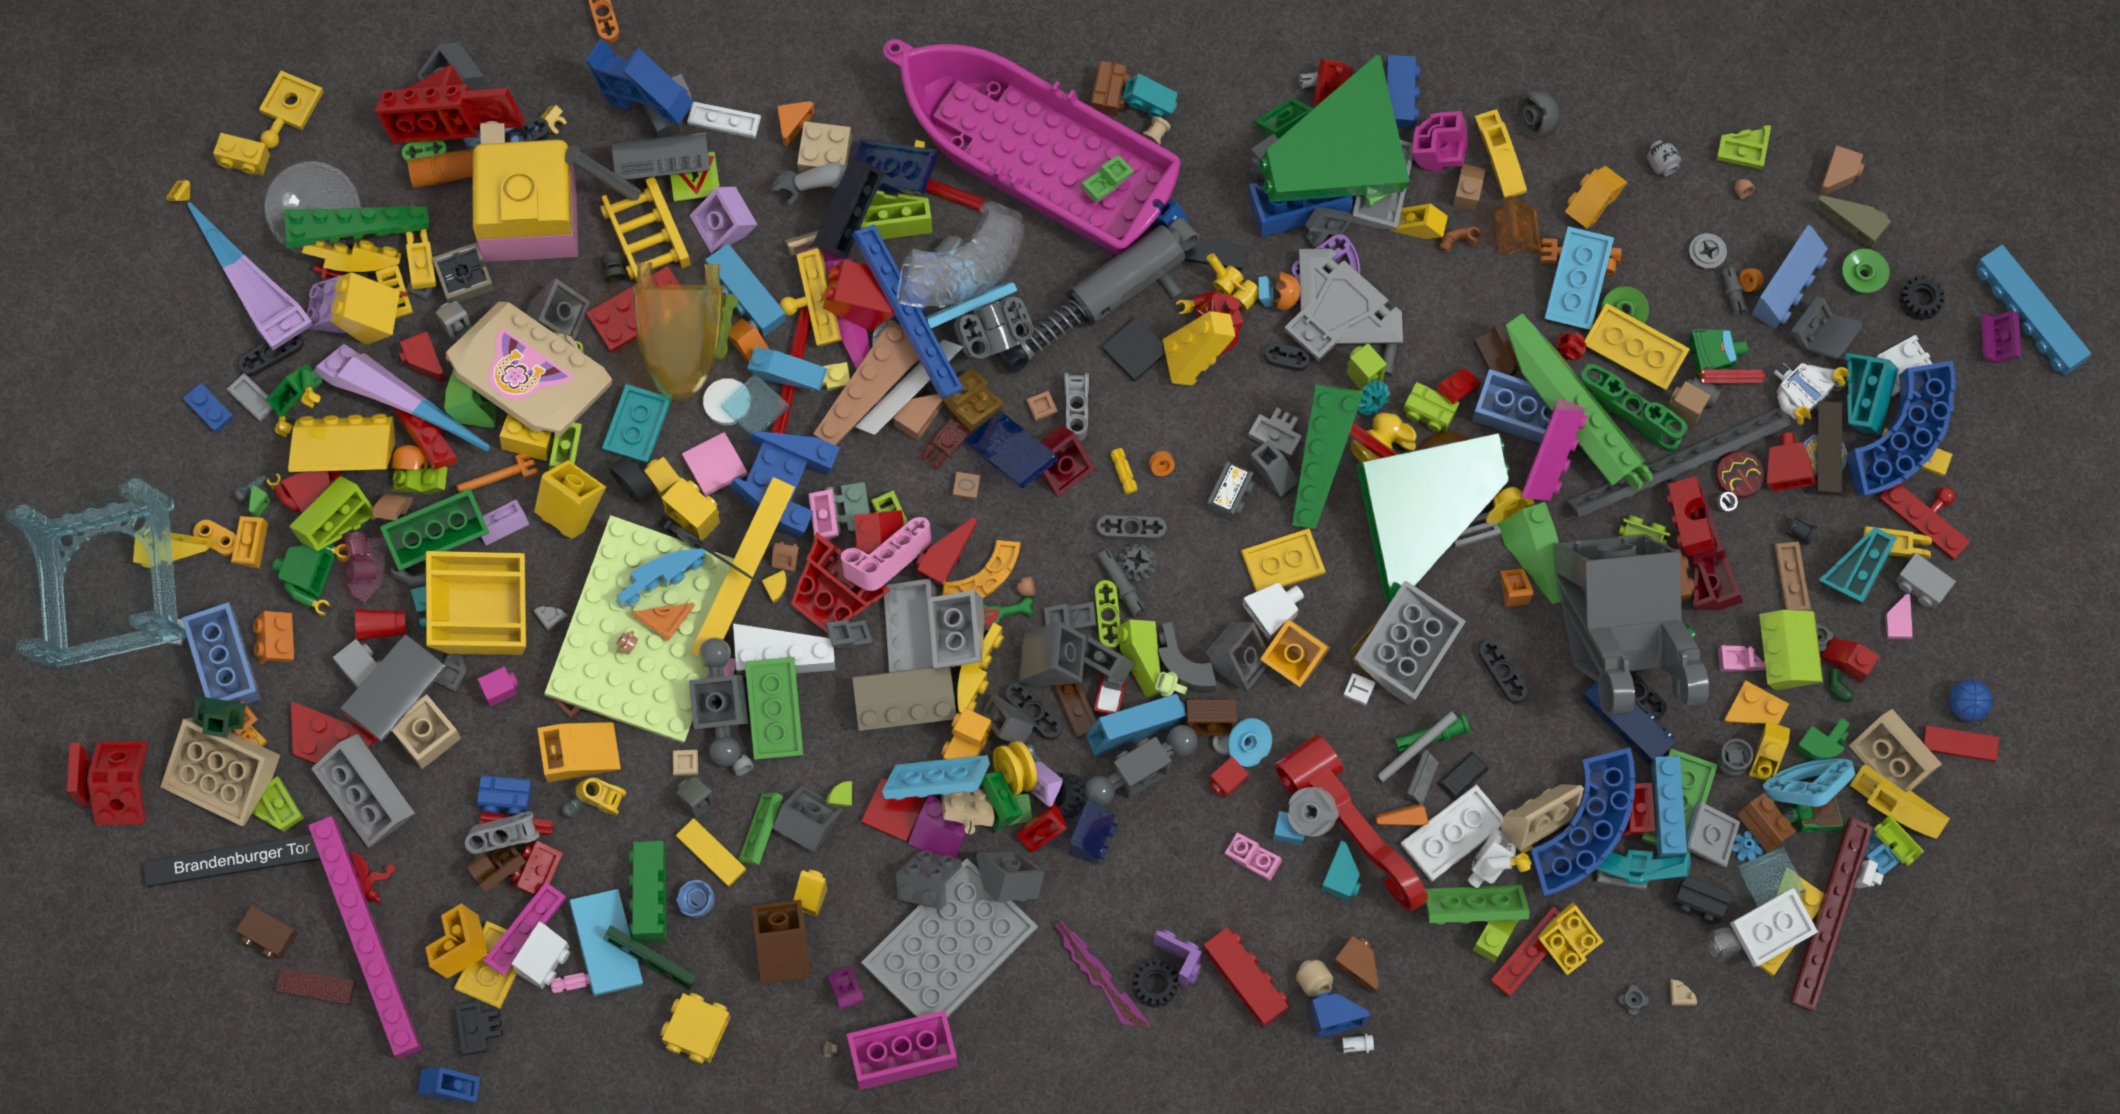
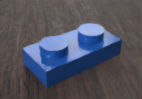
(208, 407)

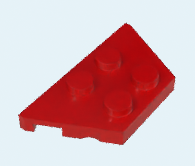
(318, 733)

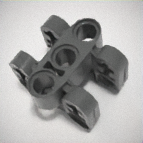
(993, 327)

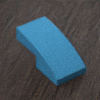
(1880, 854)

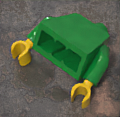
(291, 392)
(306, 572)

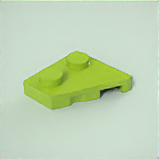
(1745, 148)
(278, 806)

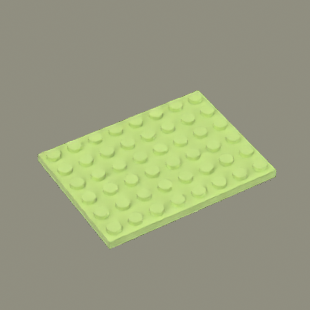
(651, 682)

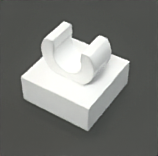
(1868, 875)

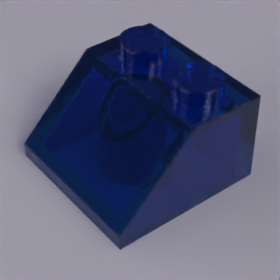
(1092, 833)

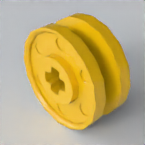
(1016, 766)

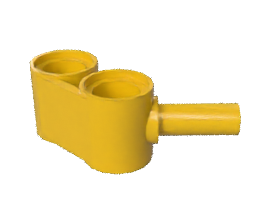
(1230, 282)

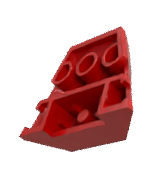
(824, 591)

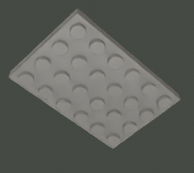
(948, 953)

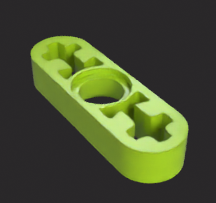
(1099, 598)

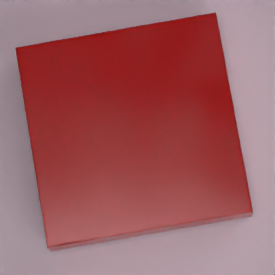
(892, 815)

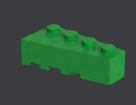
(648, 892)

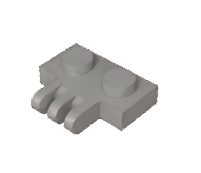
(1277, 431)

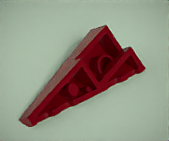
(1713, 575)

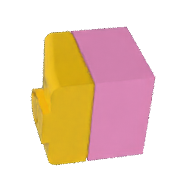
(524, 201)

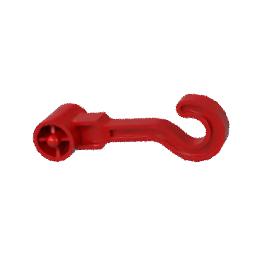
(1317, 765)

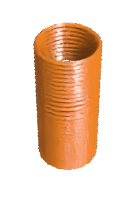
(453, 166)

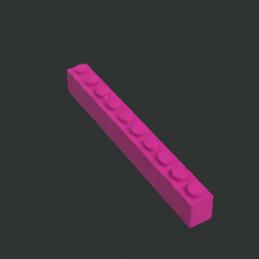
(365, 938)

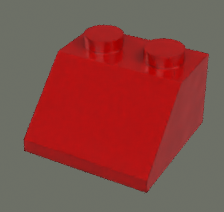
(875, 528)

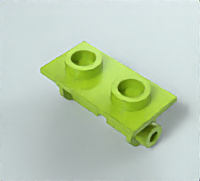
(1634, 527)
(1903, 845)

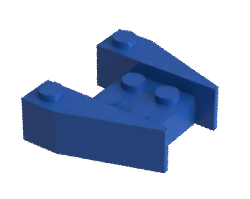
(637, 81)
(785, 459)

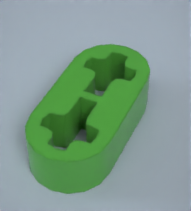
(423, 149)

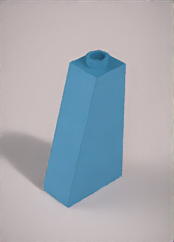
(1135, 724)

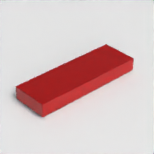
(1961, 743)

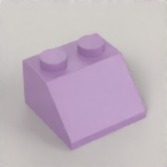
(723, 218)

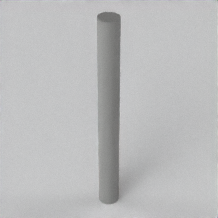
(1417, 746)

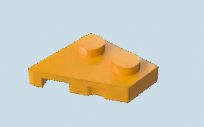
(1755, 707)

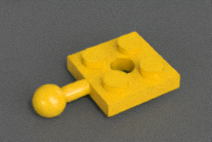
(293, 115)

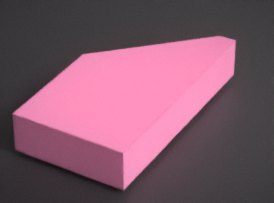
(1899, 620)

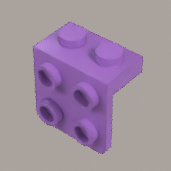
(1187, 951)

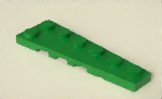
(307, 226)

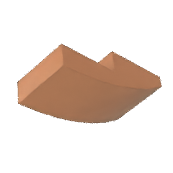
(391, 506)

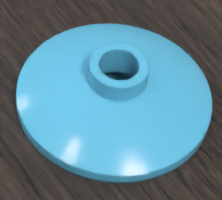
(1258, 742)

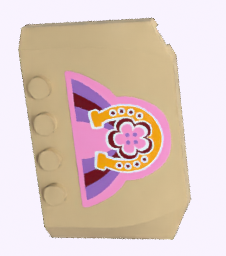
(527, 370)

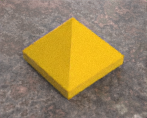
(179, 191)

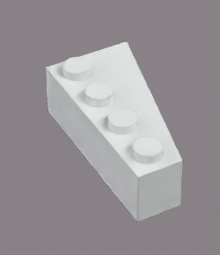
(757, 643)

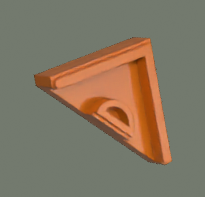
(664, 619)

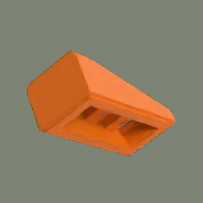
(1404, 816)

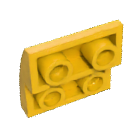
(1570, 938)

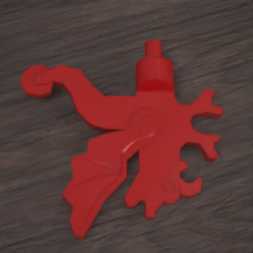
(368, 880)

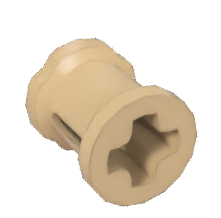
(1157, 129)

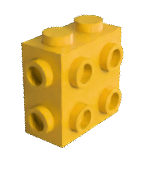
(695, 1027)

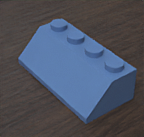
(1791, 278)

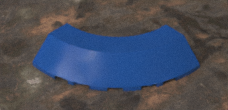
(1596, 826)

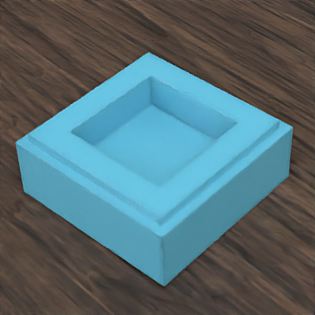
(1266, 291)

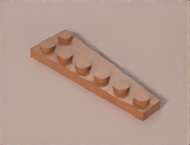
(879, 371)

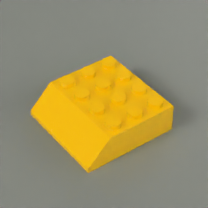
(475, 602)

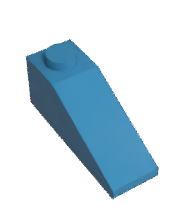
(786, 369)

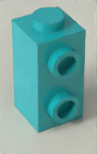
(1149, 96)

